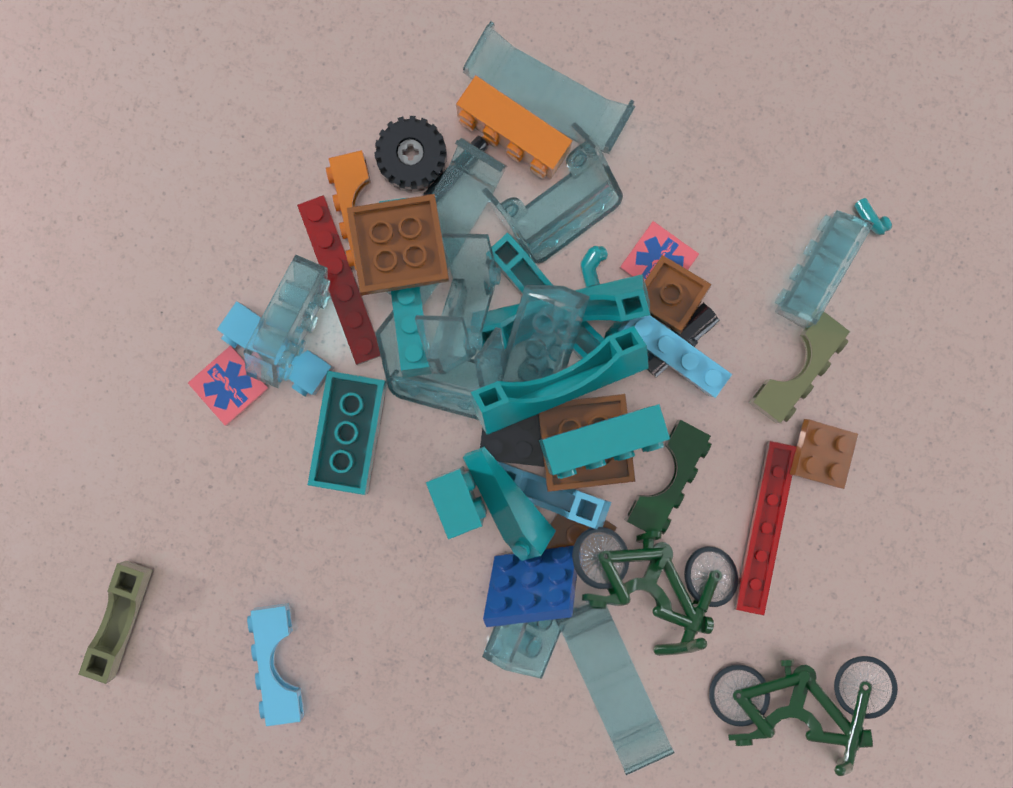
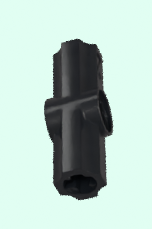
(700, 323)

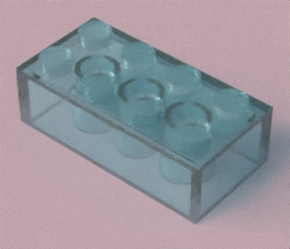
(287, 321)

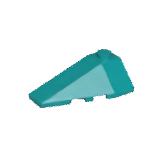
(512, 511)

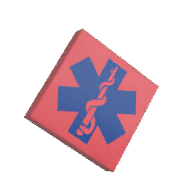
(650, 248)
(226, 386)

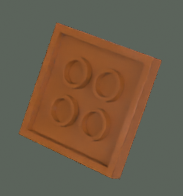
(397, 244)
(578, 414)

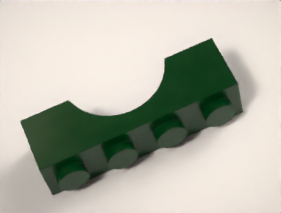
(686, 447)

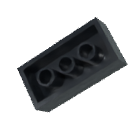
(516, 443)

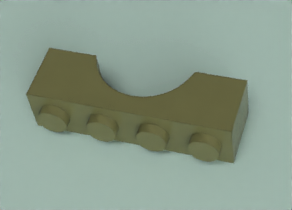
(821, 341)
(123, 604)

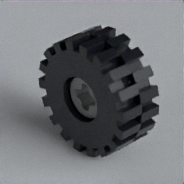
(424, 167)

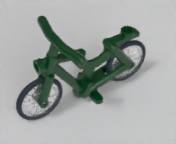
(709, 575)
(862, 687)

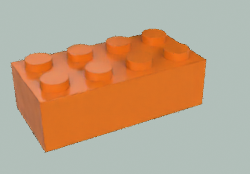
(513, 128)

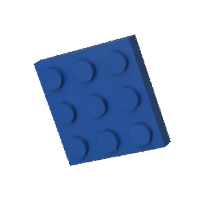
(531, 588)

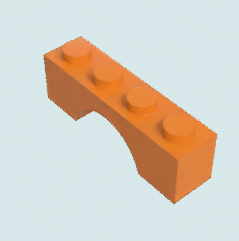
(350, 177)

